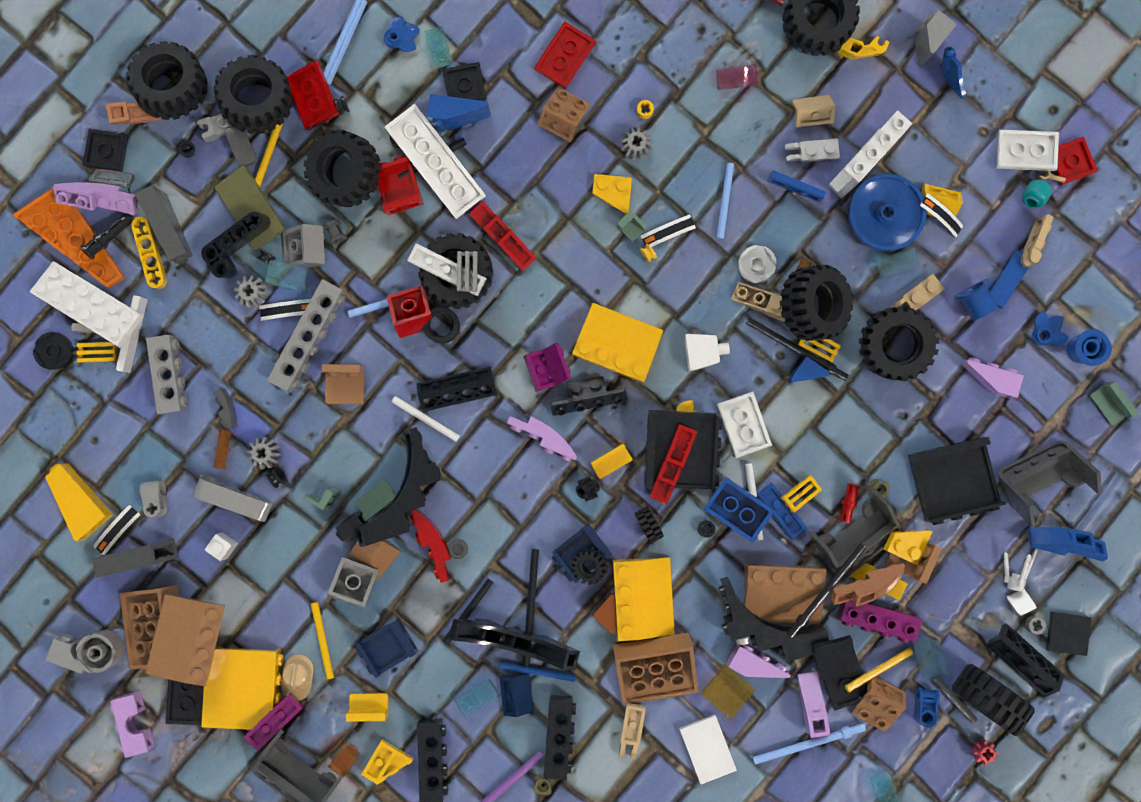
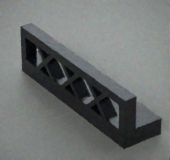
(455, 385)
(1025, 664)

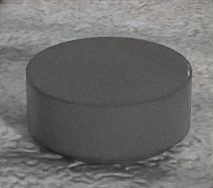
(458, 549)

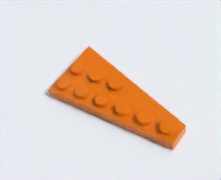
(66, 231)

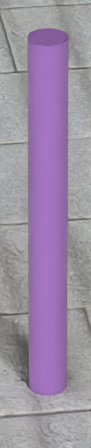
(514, 777)

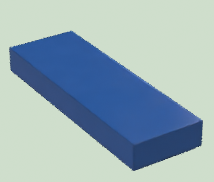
(796, 186)
(1008, 279)
(788, 521)

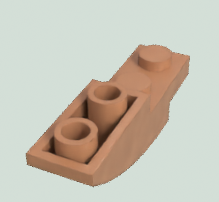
(874, 586)

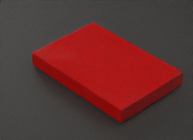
(565, 55)
(312, 95)

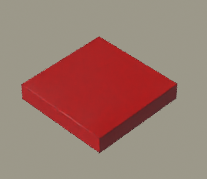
(1074, 161)

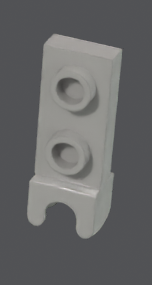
(216, 127)

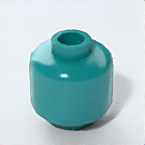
(1036, 194)

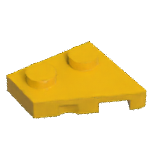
(613, 190)

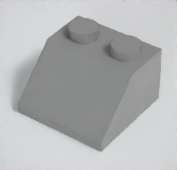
(931, 35)
(304, 246)
(353, 583)

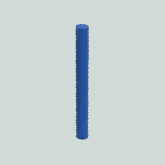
(537, 671)

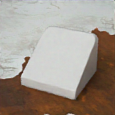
(1021, 602)

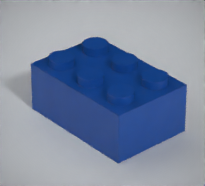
(739, 509)

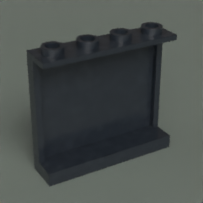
(702, 459)
(955, 480)

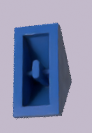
(807, 370)

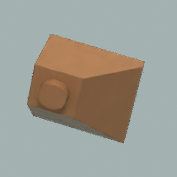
(376, 555)

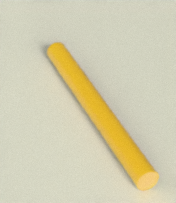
(267, 154)
(322, 640)
(878, 670)

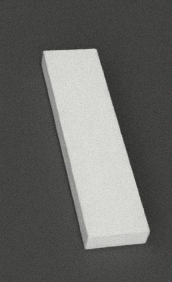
(442, 267)
(128, 349)

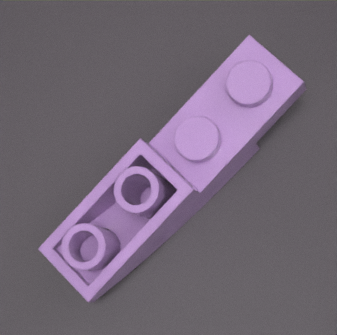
(95, 195)
(551, 439)

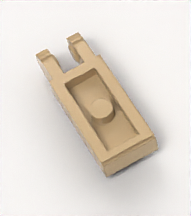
(1036, 241)
(921, 293)
(632, 728)

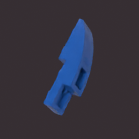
(1067, 540)

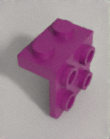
(547, 367)

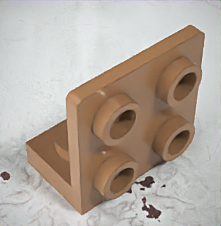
(563, 114)
(344, 383)
(925, 566)
(880, 704)

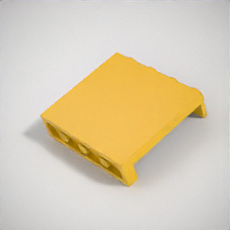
(241, 687)

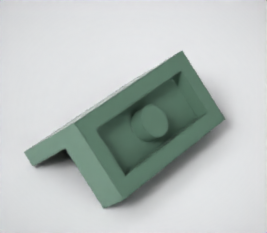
(1113, 402)
(375, 499)
(327, 500)

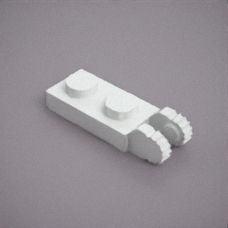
(814, 150)

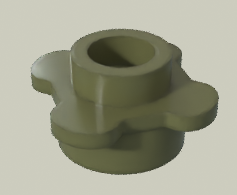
(884, 486)
(538, 788)

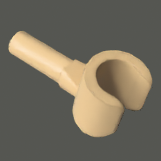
(1047, 175)

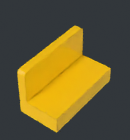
(950, 199)
(611, 461)
(367, 707)

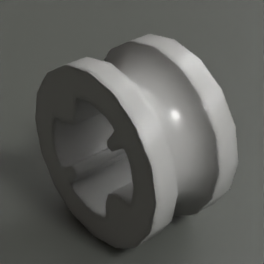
(1042, 625)

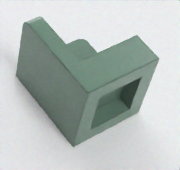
(631, 226)

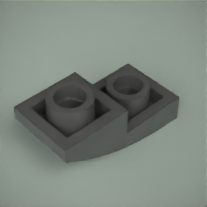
(241, 147)
(228, 414)

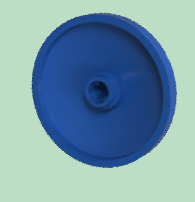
(887, 212)

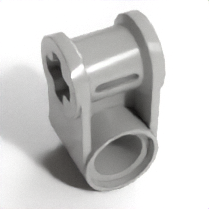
(154, 495)

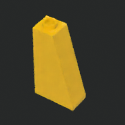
(76, 501)

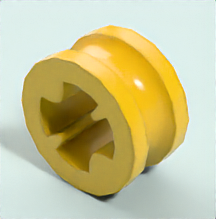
(639, 110)
(648, 253)

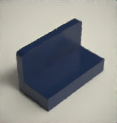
(516, 695)

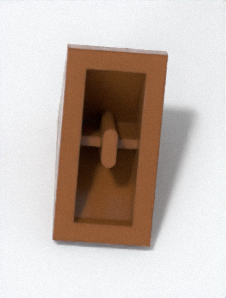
(606, 613)

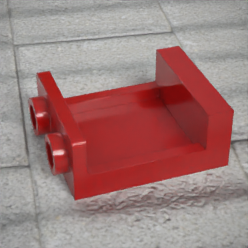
(396, 192)

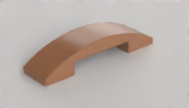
(128, 113)

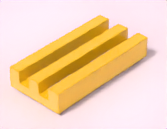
(81, 352)
(833, 352)
(789, 503)

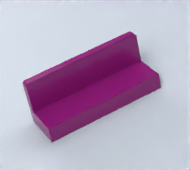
(273, 721)

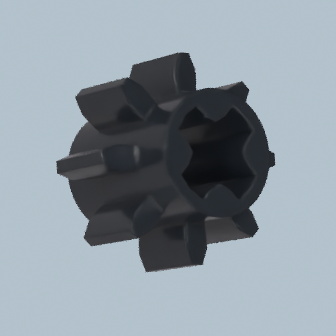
(587, 488)

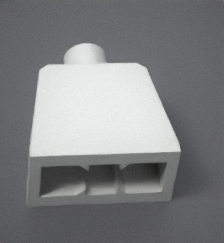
(703, 350)

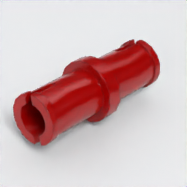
(849, 503)

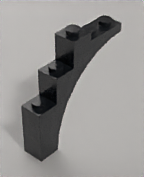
(409, 497)
(765, 635)
(515, 640)

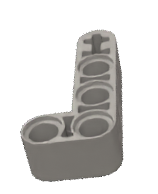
(229, 498)

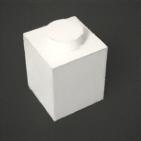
(221, 546)

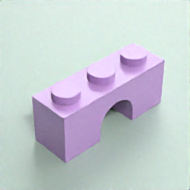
(133, 740)

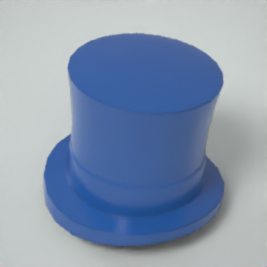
(978, 300)
(1089, 348)

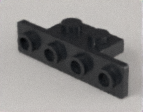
(587, 395)

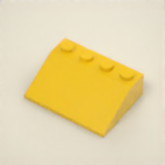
(617, 343)
(643, 598)

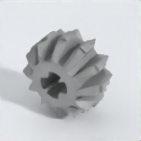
(637, 136)
(249, 284)
(270, 451)

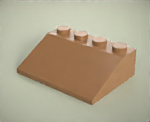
(783, 591)
(140, 620)
(185, 639)
(656, 668)

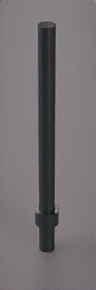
(797, 349)
(531, 598)
(802, 620)

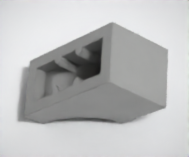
(64, 653)

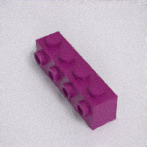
(881, 619)

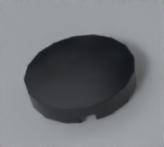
(53, 351)

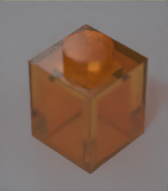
(344, 759)

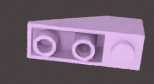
(996, 380)
(752, 665)
(813, 705)

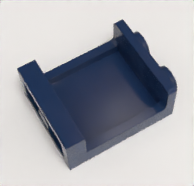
(566, 551)
(386, 648)

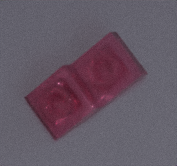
(736, 77)

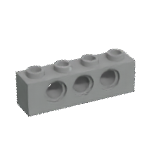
(161, 386)

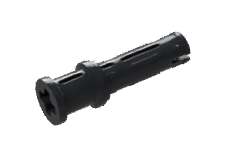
(101, 240)

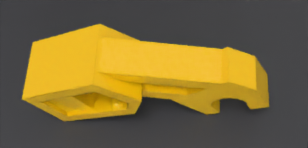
(864, 51)

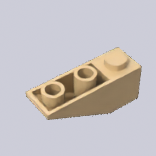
(758, 300)

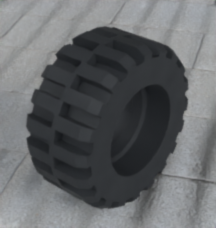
(814, 39)
(153, 63)
(250, 72)
(320, 166)
(449, 246)
(833, 298)
(923, 350)
(993, 699)

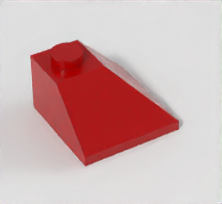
(409, 311)

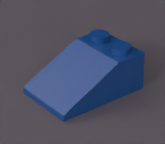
(454, 112)

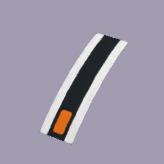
(942, 214)
(668, 231)
(283, 309)
(116, 529)

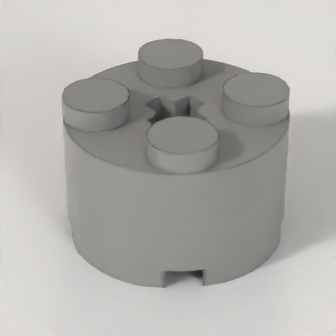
(99, 651)

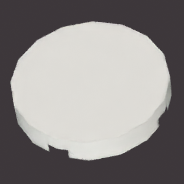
(757, 264)

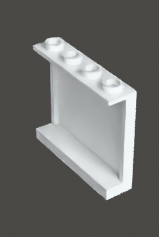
(870, 154)

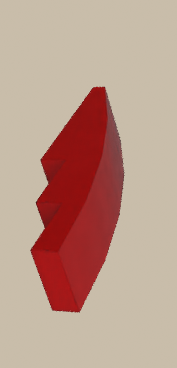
(502, 235)
(673, 464)

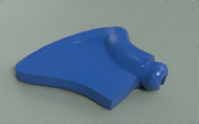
(952, 71)

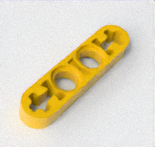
(152, 251)

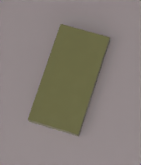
(244, 196)

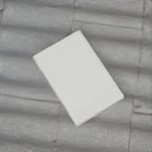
(1027, 150)
(744, 424)
(708, 749)

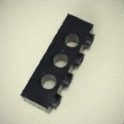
(559, 768)
(427, 790)

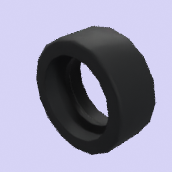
(455, 329)

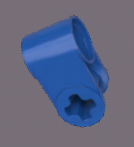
(926, 705)

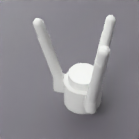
(1018, 581)

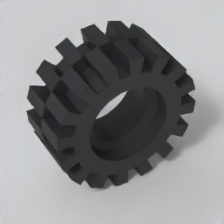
(649, 524)
(586, 576)

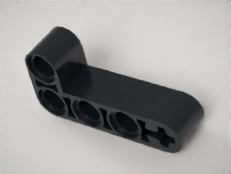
(237, 241)

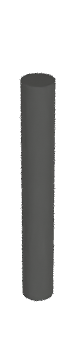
(954, 699)

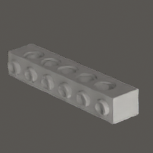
(297, 340)

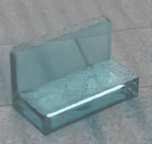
(287, 276)
(930, 657)

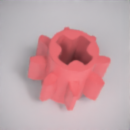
(986, 749)

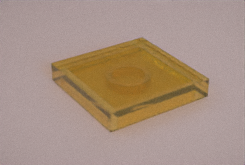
(727, 691)

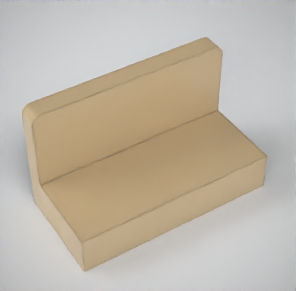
(814, 111)

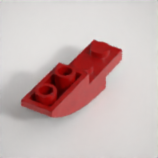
(430, 536)

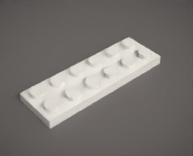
(435, 161)
(86, 304)

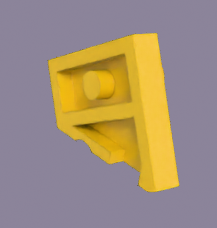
(908, 544)
(385, 762)

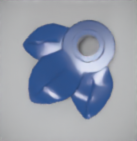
(404, 35)
(1050, 329)

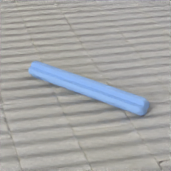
(344, 39)

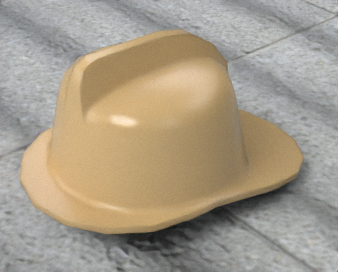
(297, 677)

